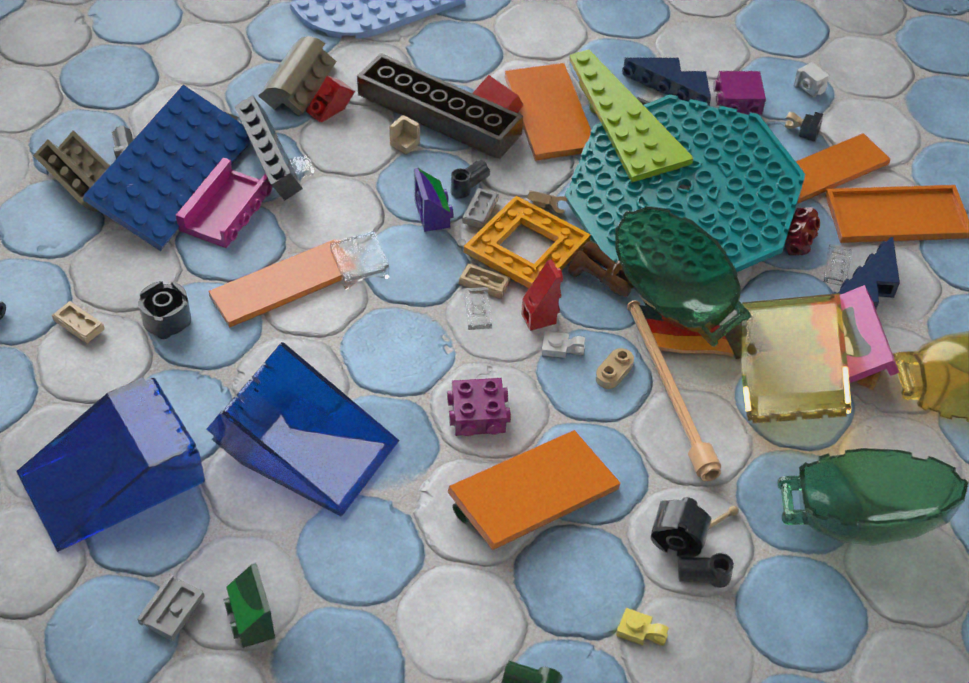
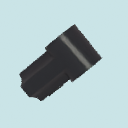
(464, 179)
(703, 569)

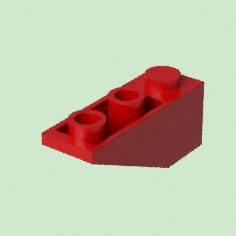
(541, 300)

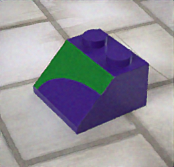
(431, 202)

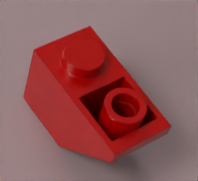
(330, 99)

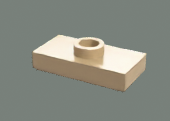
(78, 322)

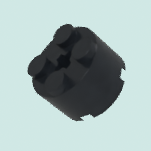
(164, 309)
(681, 527)

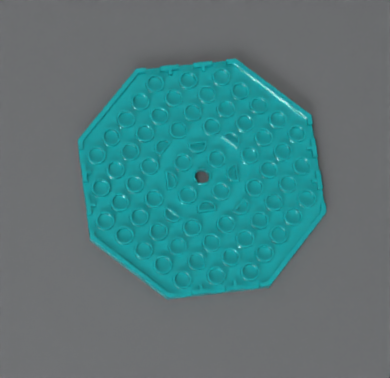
(738, 182)

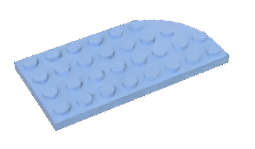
(365, 17)

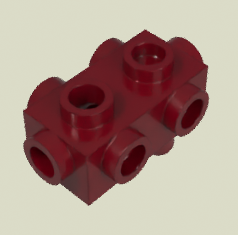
(802, 231)

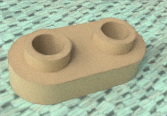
(616, 366)

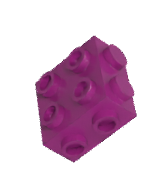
(740, 91)
(478, 406)

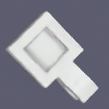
(559, 344)

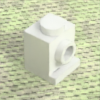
(811, 79)

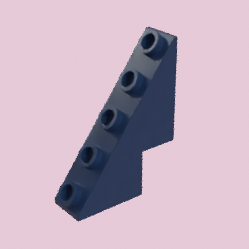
(667, 78)
(878, 274)

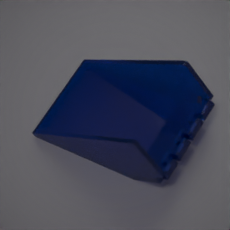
(302, 432)
(112, 464)

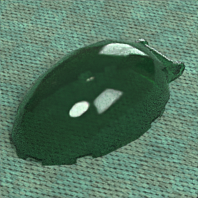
(679, 272)
(873, 495)

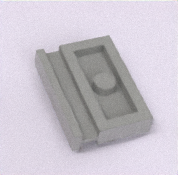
(171, 607)

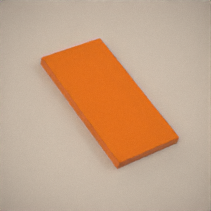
(551, 111)
(898, 212)
(533, 489)

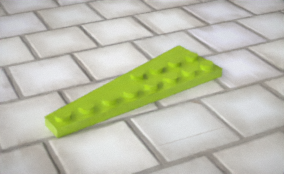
(635, 133)

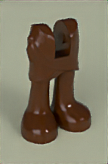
(612, 277)

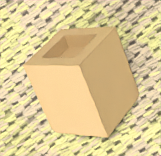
(404, 134)

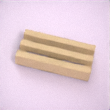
(472, 281)

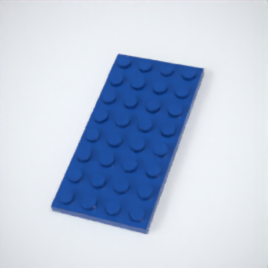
(167, 166)

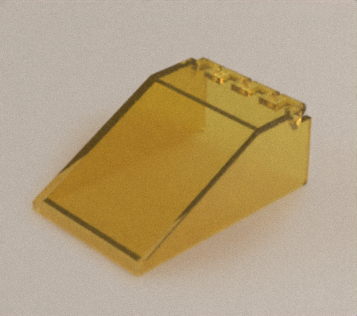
(795, 359)

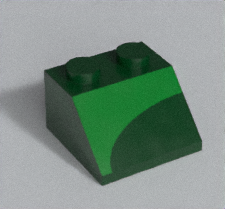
(250, 608)

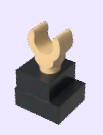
(809, 125)

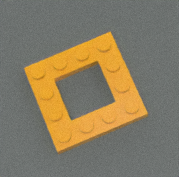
(487, 249)

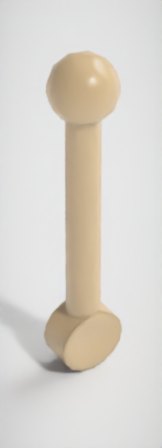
(732, 511)

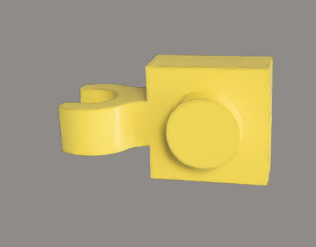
(638, 627)

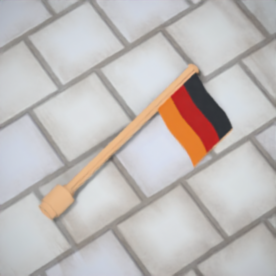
(666, 337)

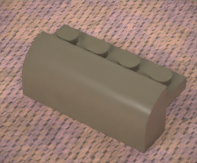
(298, 75)
(73, 165)

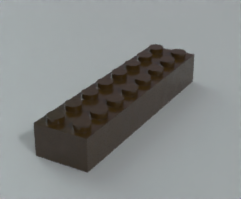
(440, 105)

